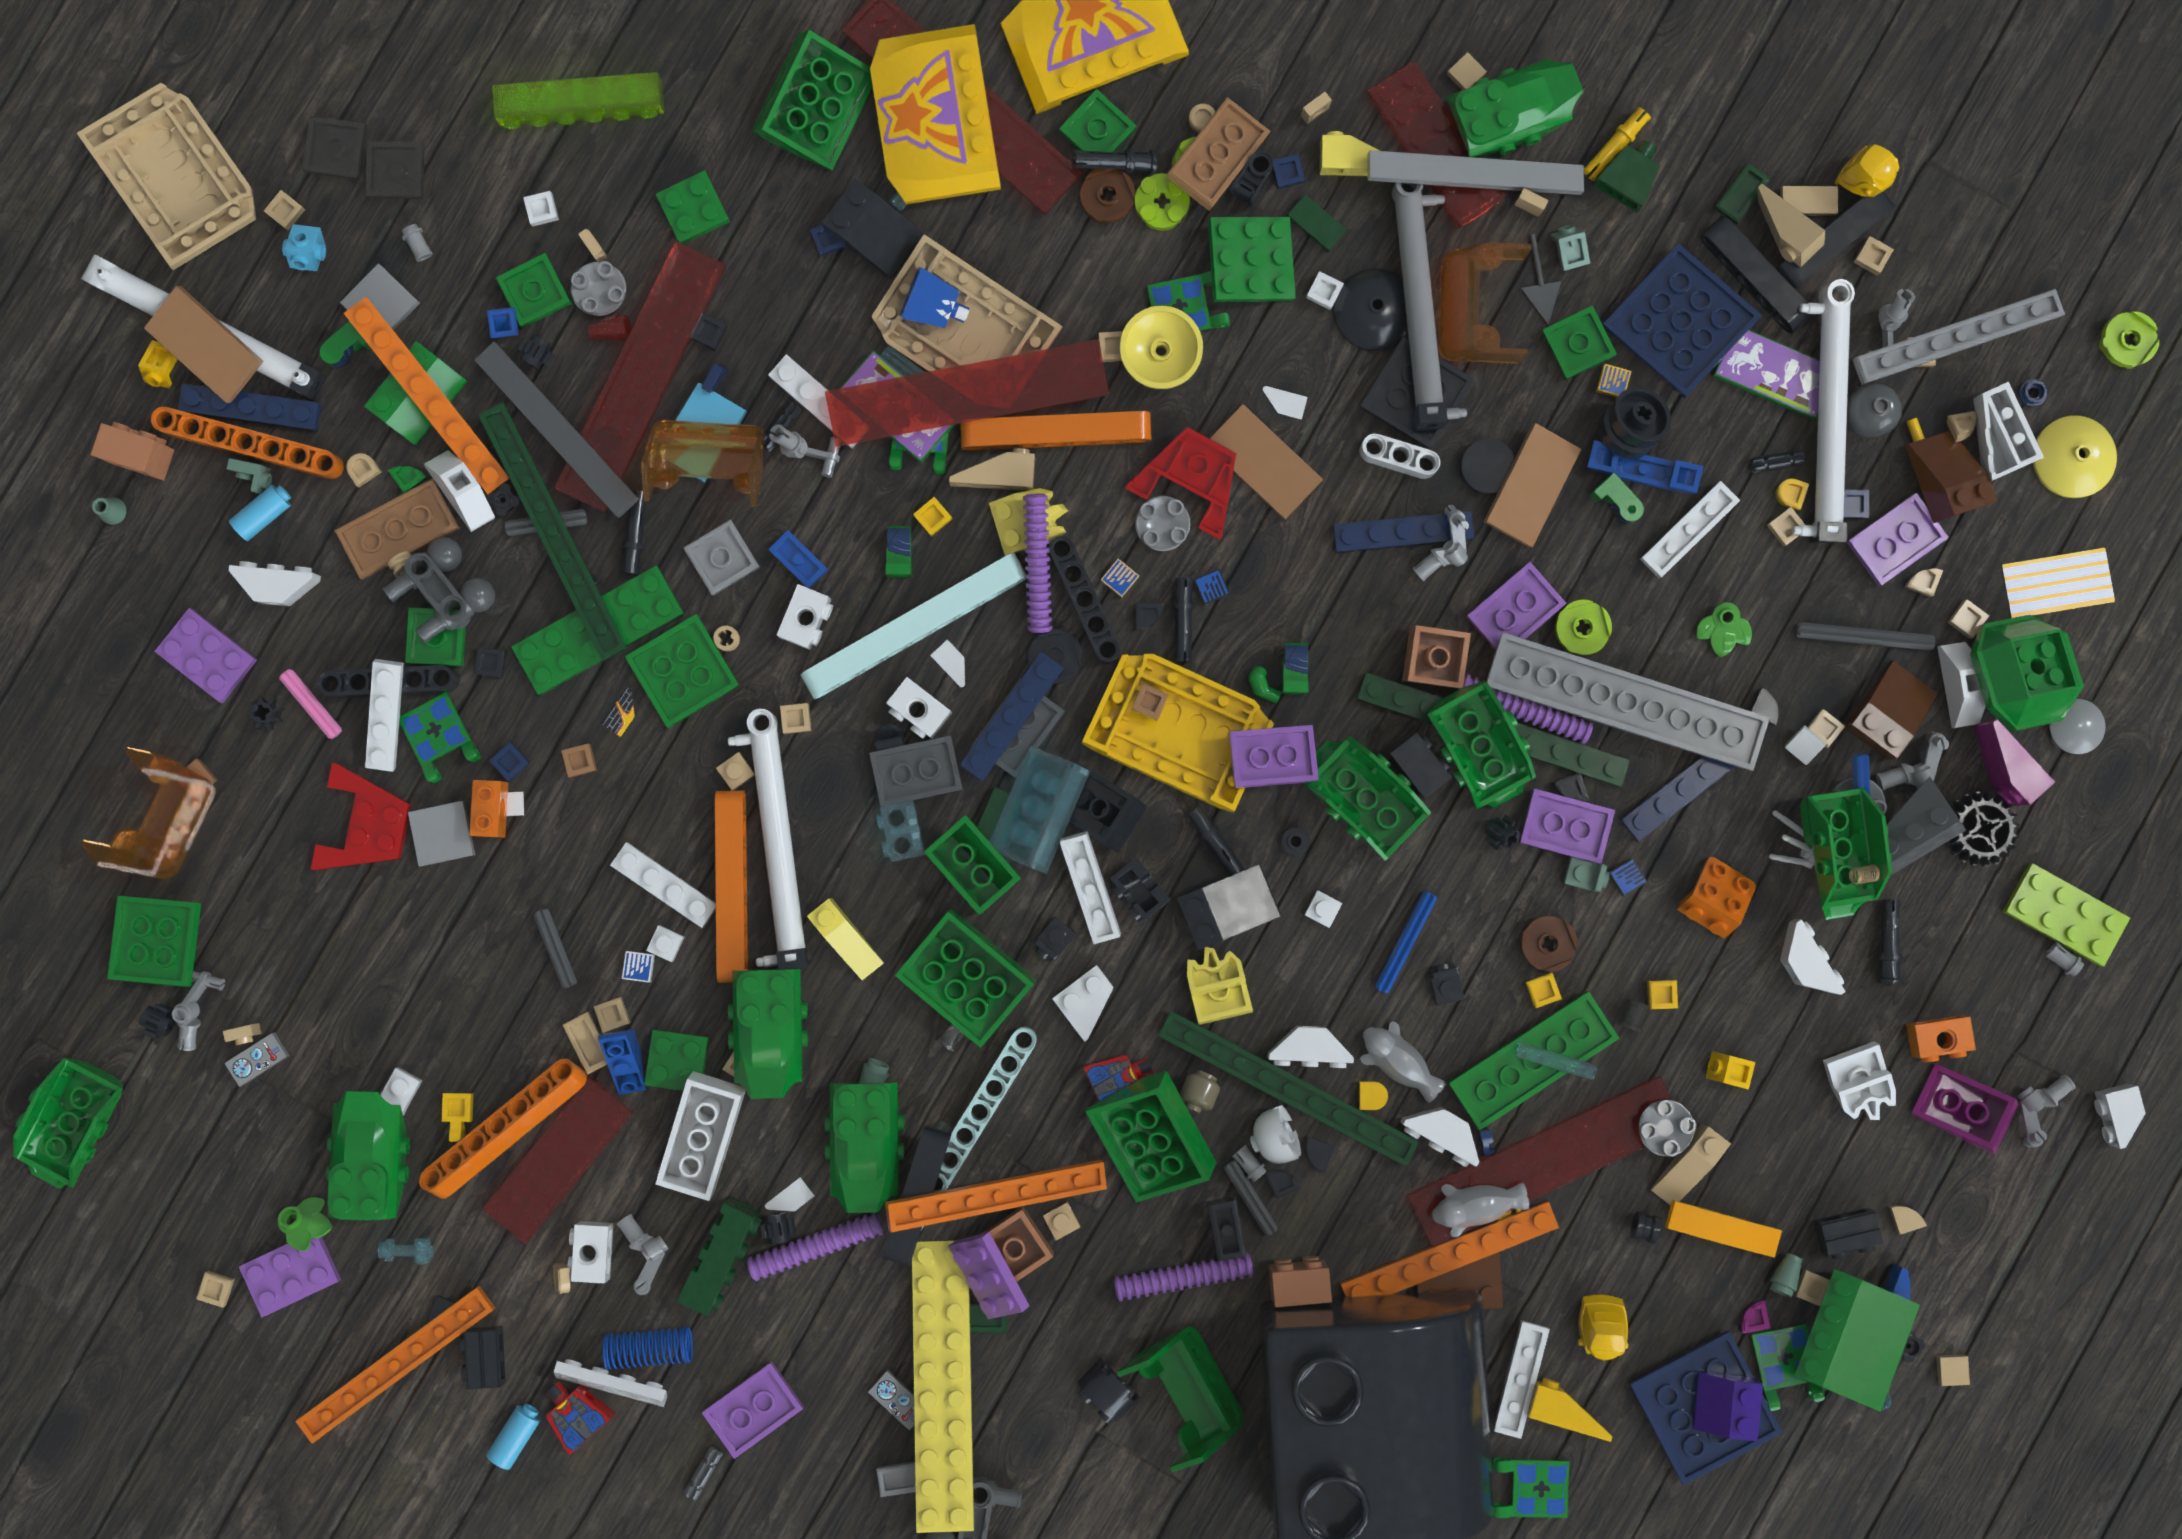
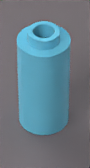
(260, 512)
(514, 1436)

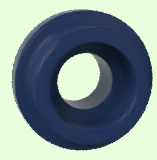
(2040, 391)

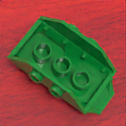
(1515, 107)
(1482, 744)
(1367, 795)
(1846, 833)
(767, 1030)
(65, 1121)
(864, 1144)
(366, 1158)

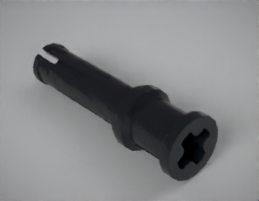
(1126, 161)
(1890, 958)

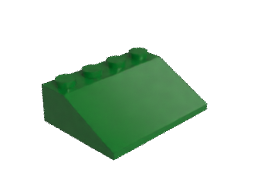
(814, 100)
(966, 977)
(1152, 1138)
(1857, 1340)

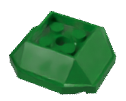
(2025, 671)

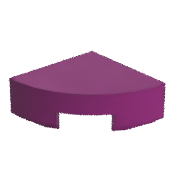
(1754, 1317)

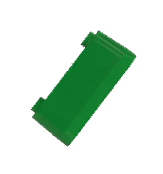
(1197, 1391)

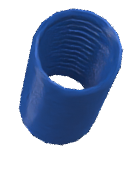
(685, 1344)

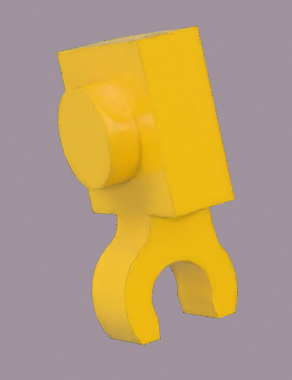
(457, 1109)

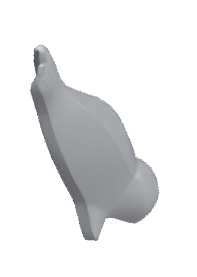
(1399, 1060)
(1477, 1205)

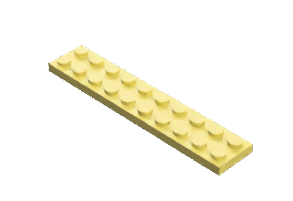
(942, 1391)

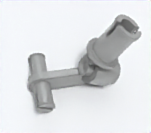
(1893, 315)
(794, 446)
(1452, 552)
(1919, 773)
(187, 1011)
(2035, 1100)
(651, 1248)

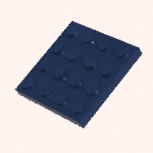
(1681, 320)
(1669, 1399)

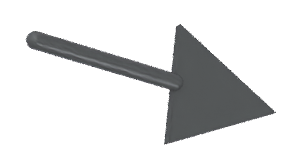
(1541, 295)

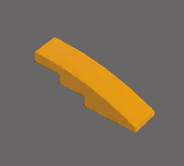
(1723, 1228)

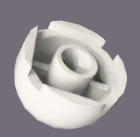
(1275, 1137)

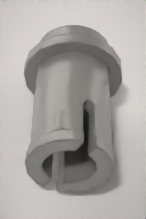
(417, 243)
(2071, 964)
(1249, 1163)

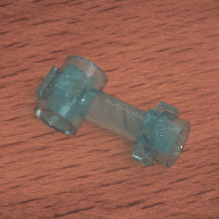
(421, 1251)

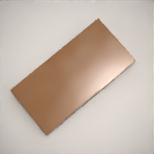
(1218, 154)
(203, 344)
(1267, 462)
(1532, 485)
(397, 527)

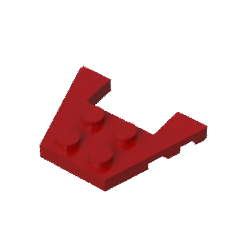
(1199, 467)
(375, 824)

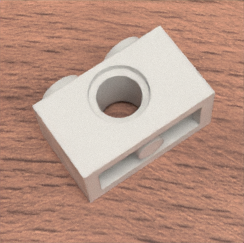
(803, 601)
(909, 694)
(600, 1237)

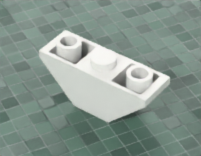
(460, 489)
(274, 584)
(1961, 685)
(1807, 961)
(1310, 1046)
(1444, 1132)

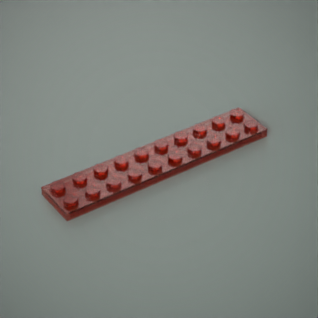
(1020, 151)
(646, 365)
(967, 393)
(1551, 1156)

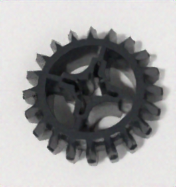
(1986, 838)

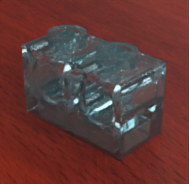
(909, 829)

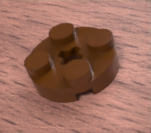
(1121, 203)
(1562, 951)

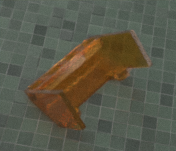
(1459, 304)
(703, 452)
(168, 826)

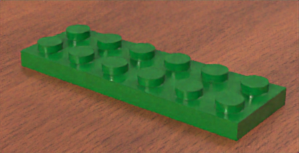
(566, 647)
(1506, 1081)

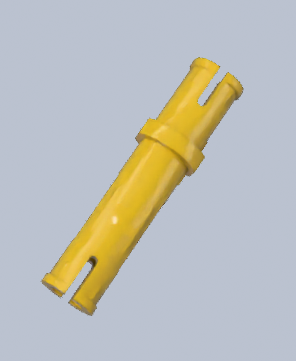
(1624, 135)

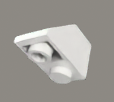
(2120, 1112)

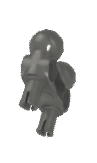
(442, 556)
(983, 1509)

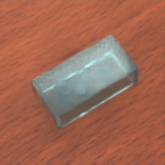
(1038, 809)

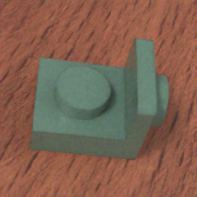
(1571, 247)
(250, 471)
(1586, 874)

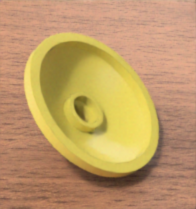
(1166, 329)
(2062, 467)

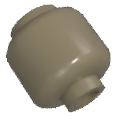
(1199, 1092)

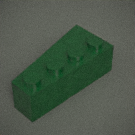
(719, 1256)

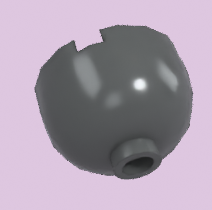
(1873, 410)

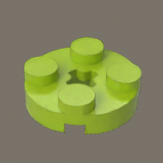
(1150, 213)
(2145, 337)
(1591, 614)

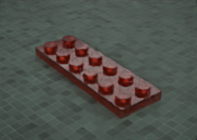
(1428, 128)
(558, 1160)

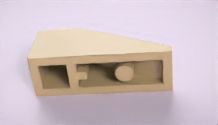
(1793, 232)
(1006, 471)
(1691, 1164)

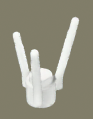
(1806, 852)

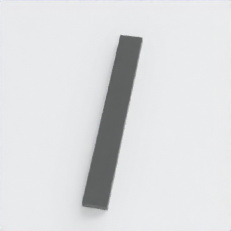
(556, 429)

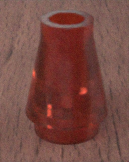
(611, 328)

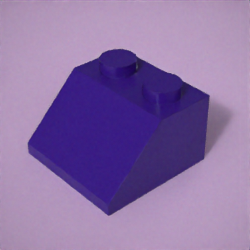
(1728, 1406)

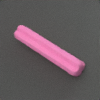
(310, 704)

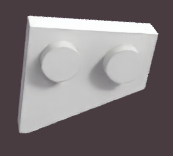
(1085, 1000)

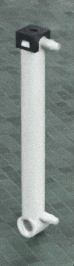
(150, 298)
(1831, 414)
(777, 843)

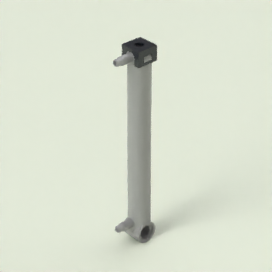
(1430, 408)

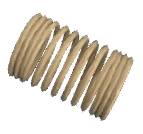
(1867, 874)

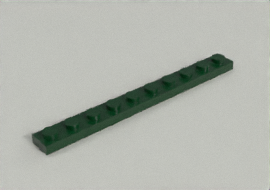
(553, 531)
(1543, 745)
(1288, 1088)

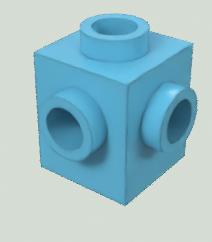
(304, 247)

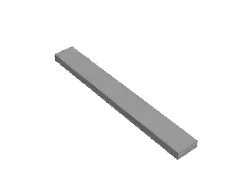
(1475, 172)
(1958, 336)

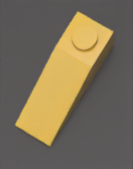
(1557, 1408)

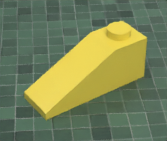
(1343, 155)
(845, 938)

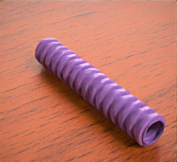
(1037, 563)
(1542, 715)
(815, 1246)
(1182, 1277)

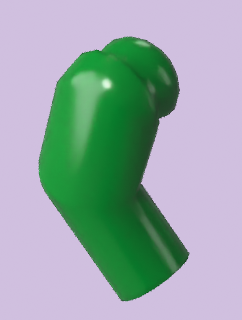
(1260, 686)

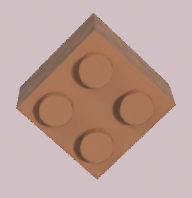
(133, 450)
(1436, 657)
(1020, 1243)
(1299, 1282)

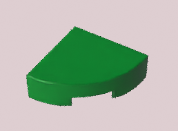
(407, 477)

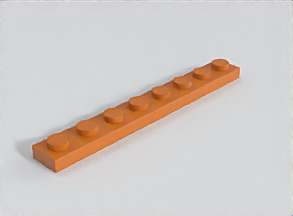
(426, 395)
(995, 1195)
(1453, 1253)
(395, 1364)

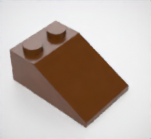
(1949, 476)
(1891, 711)

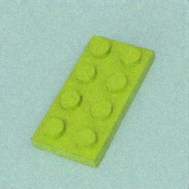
(2066, 914)

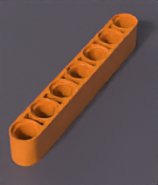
(1056, 430)
(235, 439)
(731, 884)
(503, 1128)

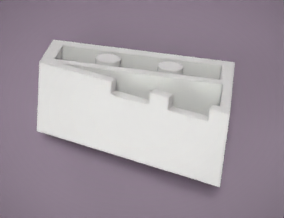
(2003, 433)

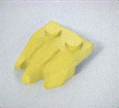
(1010, 520)
(1218, 987)

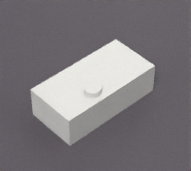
(700, 1135)

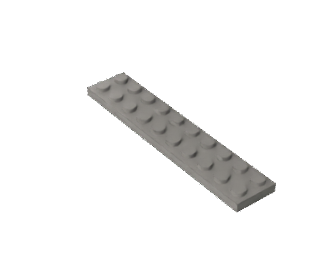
(1627, 701)

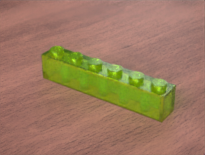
(578, 100)

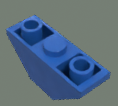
(624, 1060)

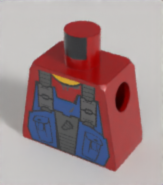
(1115, 1074)
(576, 1415)

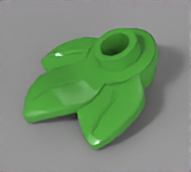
(1722, 633)
(308, 1223)

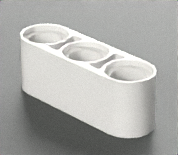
(1413, 454)

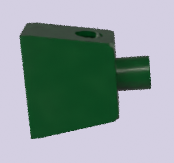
(1630, 176)

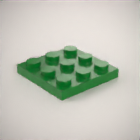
(1251, 259)
(682, 671)
(154, 941)

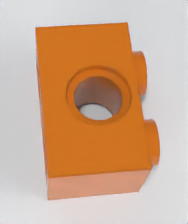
(489, 808)
(1924, 1034)

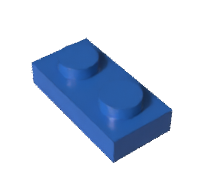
(798, 559)

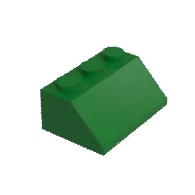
(399, 410)
(972, 865)

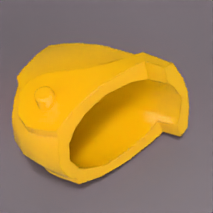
(1869, 171)
(1603, 1326)

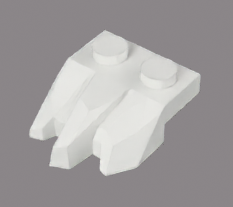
(1861, 1080)

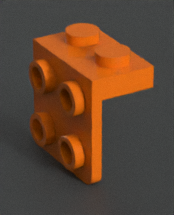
(1718, 898)

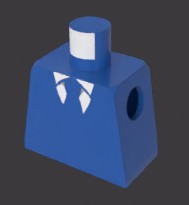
(932, 301)

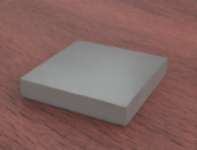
(385, 294)
(721, 557)
(441, 833)

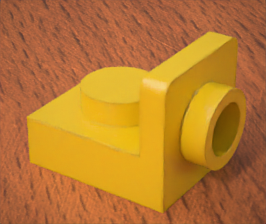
(157, 365)
(1730, 1070)

